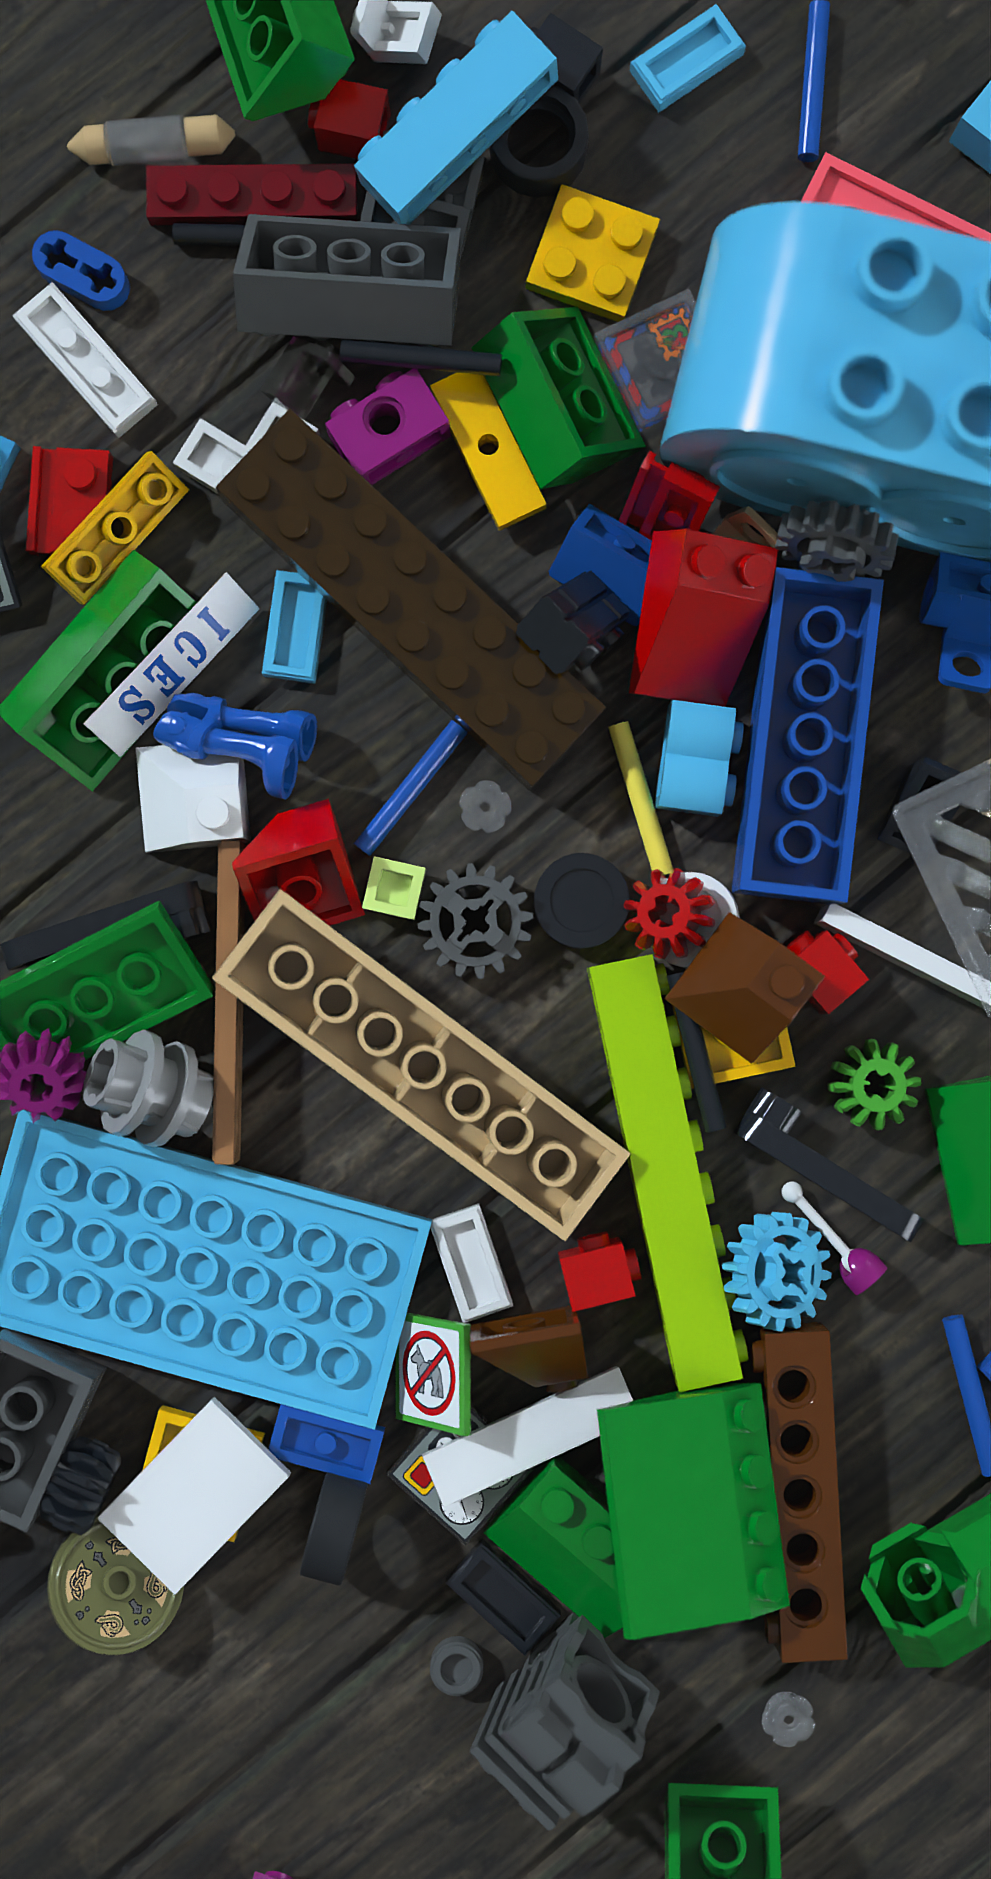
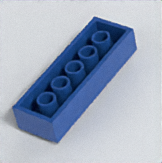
(807, 738)

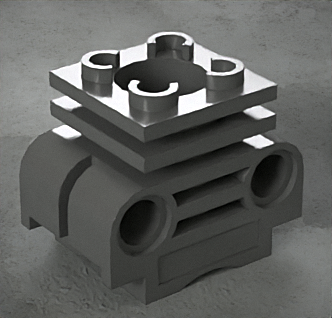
(566, 1724)

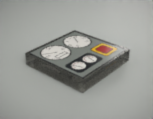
(465, 1516)

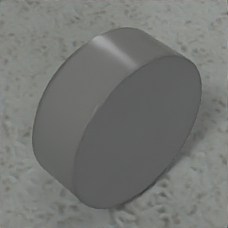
(456, 1666)

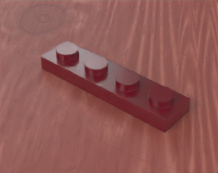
(233, 191)

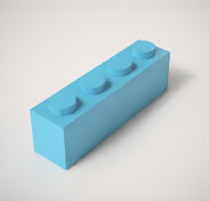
(456, 118)

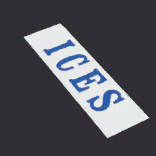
(172, 665)

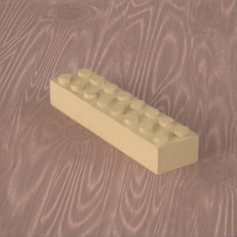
(421, 1064)

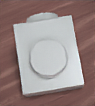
(396, 30)

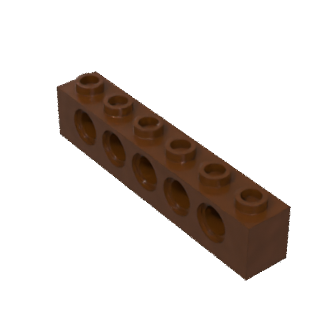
(818, 1628)

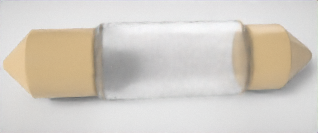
(151, 139)

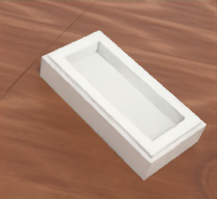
(471, 1263)

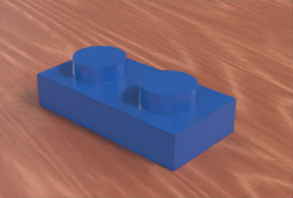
(326, 1443)

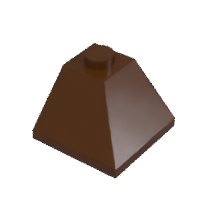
(744, 987)
(534, 1347)

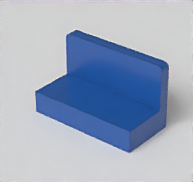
(611, 552)

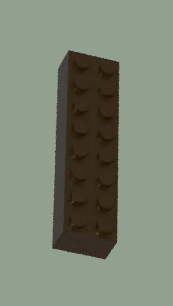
(407, 598)

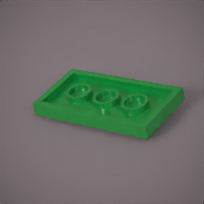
(106, 985)

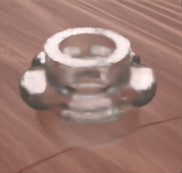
(484, 792)
(784, 1705)

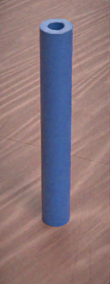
(813, 80)
(410, 788)
(970, 1389)

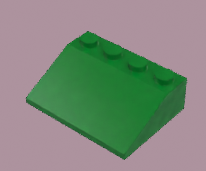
(692, 1509)

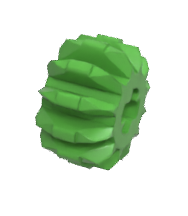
(871, 1104)

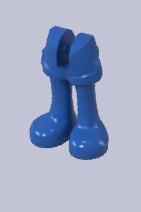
(205, 727)

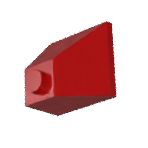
(305, 859)

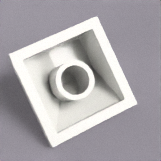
(191, 800)

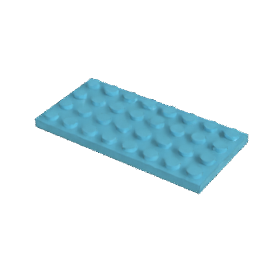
(204, 1268)

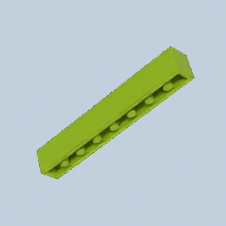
(666, 1173)

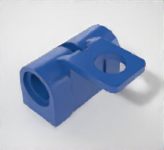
(960, 603)

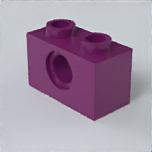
(397, 396)

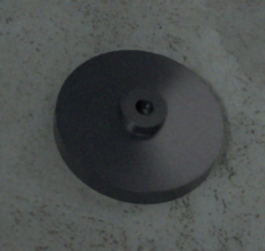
(581, 900)

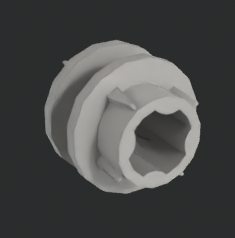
(148, 1088)

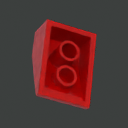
(699, 614)

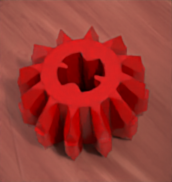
(653, 905)

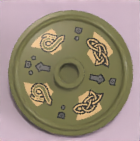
(107, 1595)

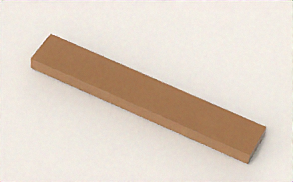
(228, 1013)

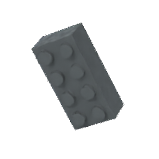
(347, 280)

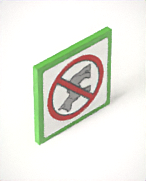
(434, 1374)

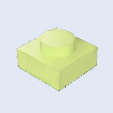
(394, 888)

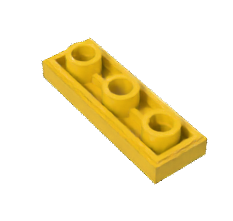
(477, 420)
(92, 550)

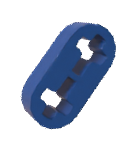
(87, 261)

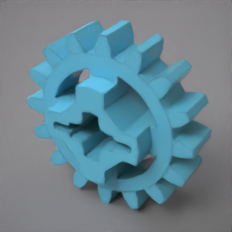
(776, 1271)

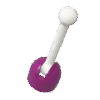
(859, 1265)

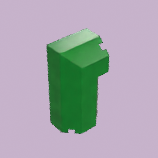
(934, 1587)

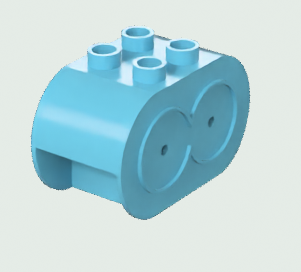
(844, 370)

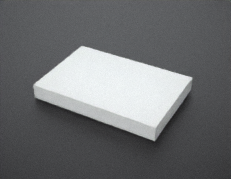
(194, 1495)

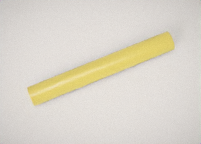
(640, 797)

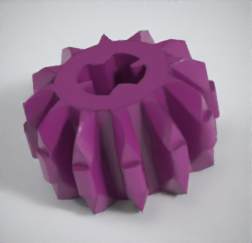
(60, 1069)

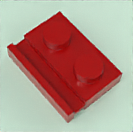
(63, 493)
(667, 498)

